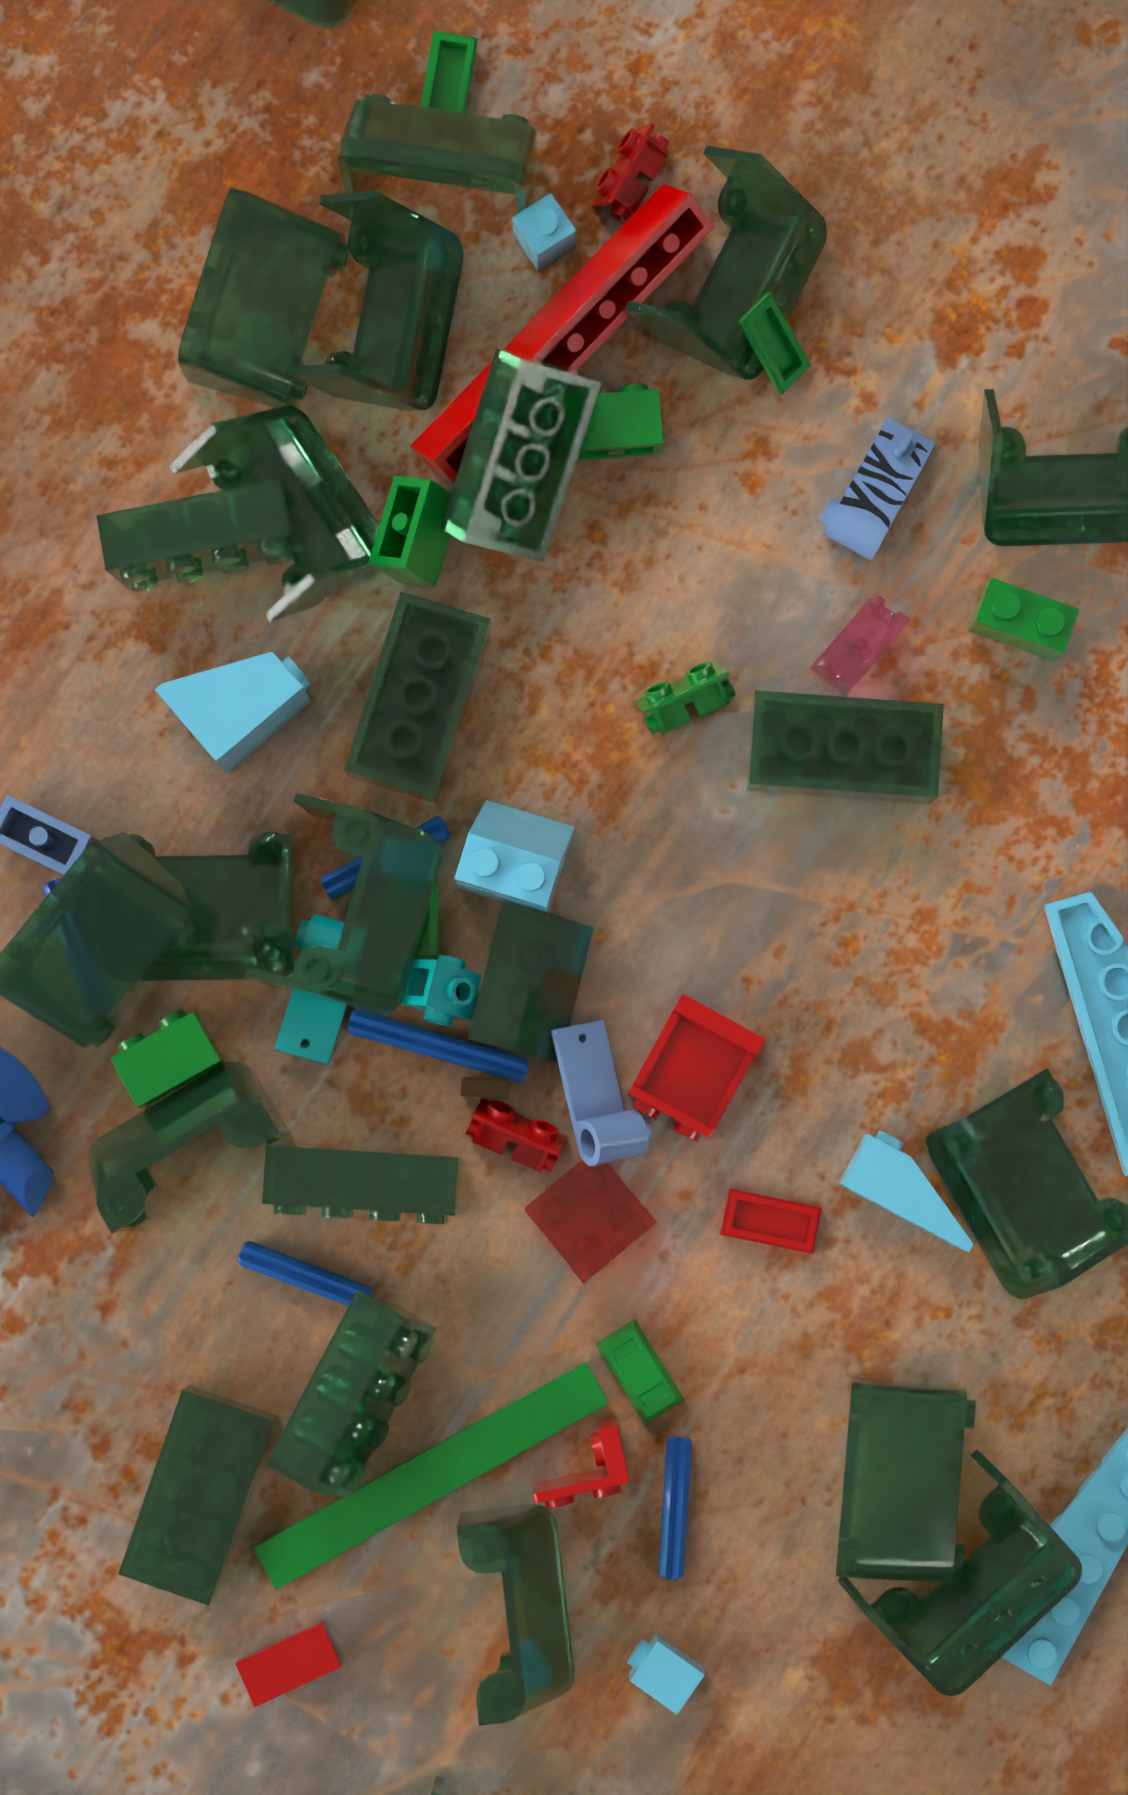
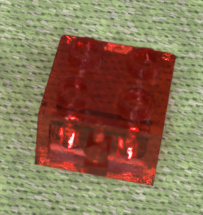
(589, 1217)

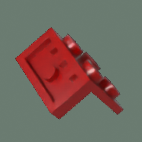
(602, 1482)

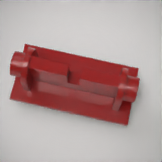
(639, 155)
(536, 1140)

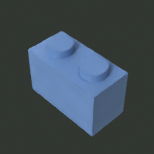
(41, 836)

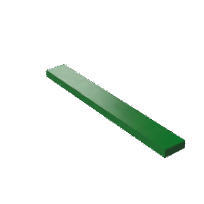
(430, 1475)

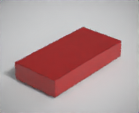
(770, 1221)
(288, 1663)

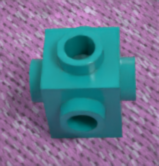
(442, 989)

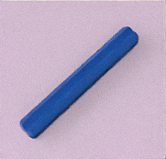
(438, 1046)

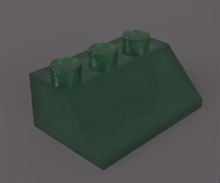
(530, 981)

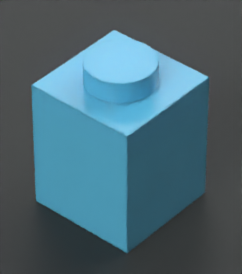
(544, 232)
(664, 1672)

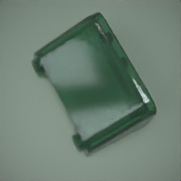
(258, 300)
(246, 913)
(96, 939)
(222, 1096)
(1026, 1189)
(903, 1481)
(527, 1552)

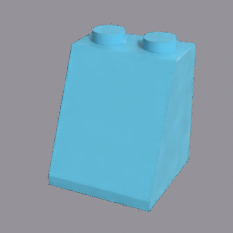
(238, 704)
(513, 856)

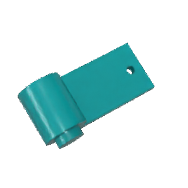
(307, 1019)

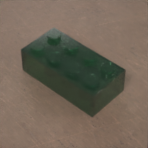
(520, 455)
(201, 535)
(418, 697)
(844, 747)
(361, 1181)
(352, 1396)
(198, 1495)

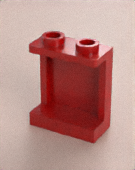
(694, 1068)

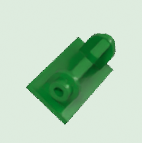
(700, 687)

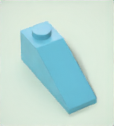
(899, 1186)

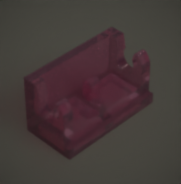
(859, 645)

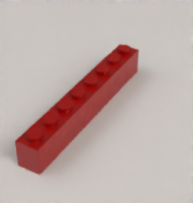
(582, 311)

